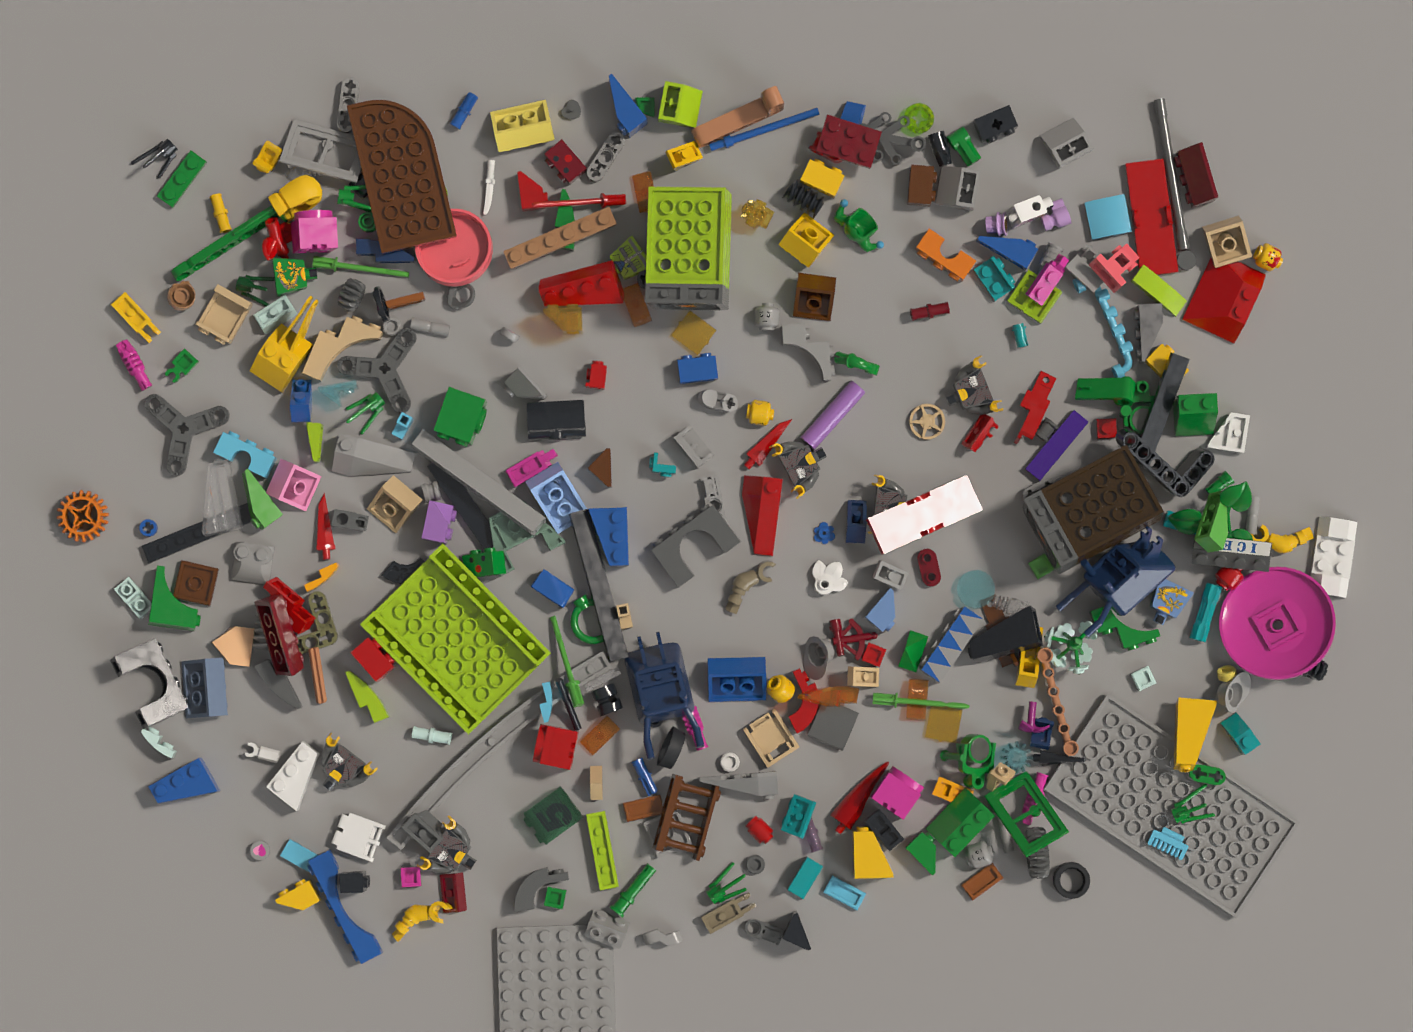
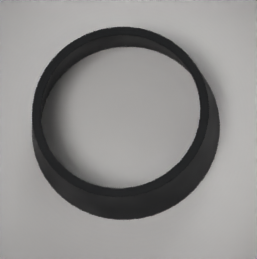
(671, 748)

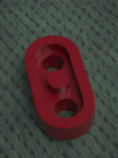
(929, 567)

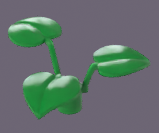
(1236, 497)

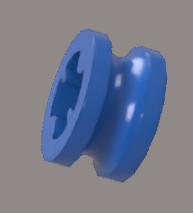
(153, 531)

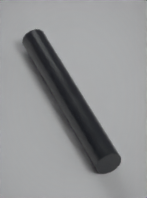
(568, 704)

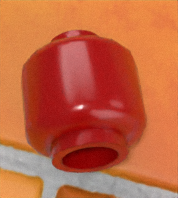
(1229, 578)

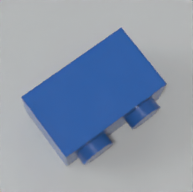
(697, 369)

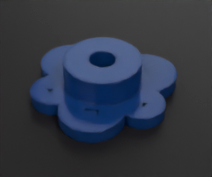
(823, 527)

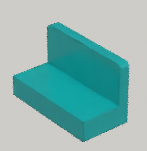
(805, 877)

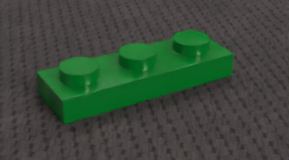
(181, 179)

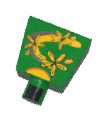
(291, 275)

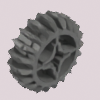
(1039, 861)

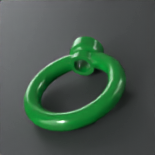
(581, 604)

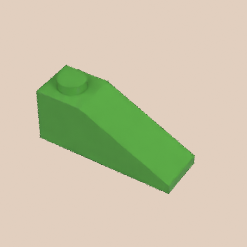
(260, 505)
(1213, 524)

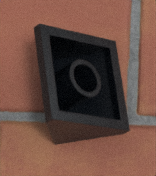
(795, 932)

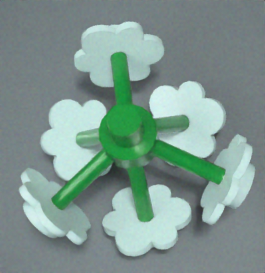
(1081, 651)

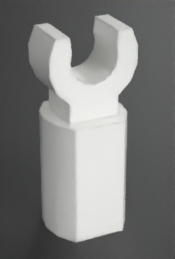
(264, 753)

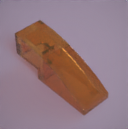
(831, 696)

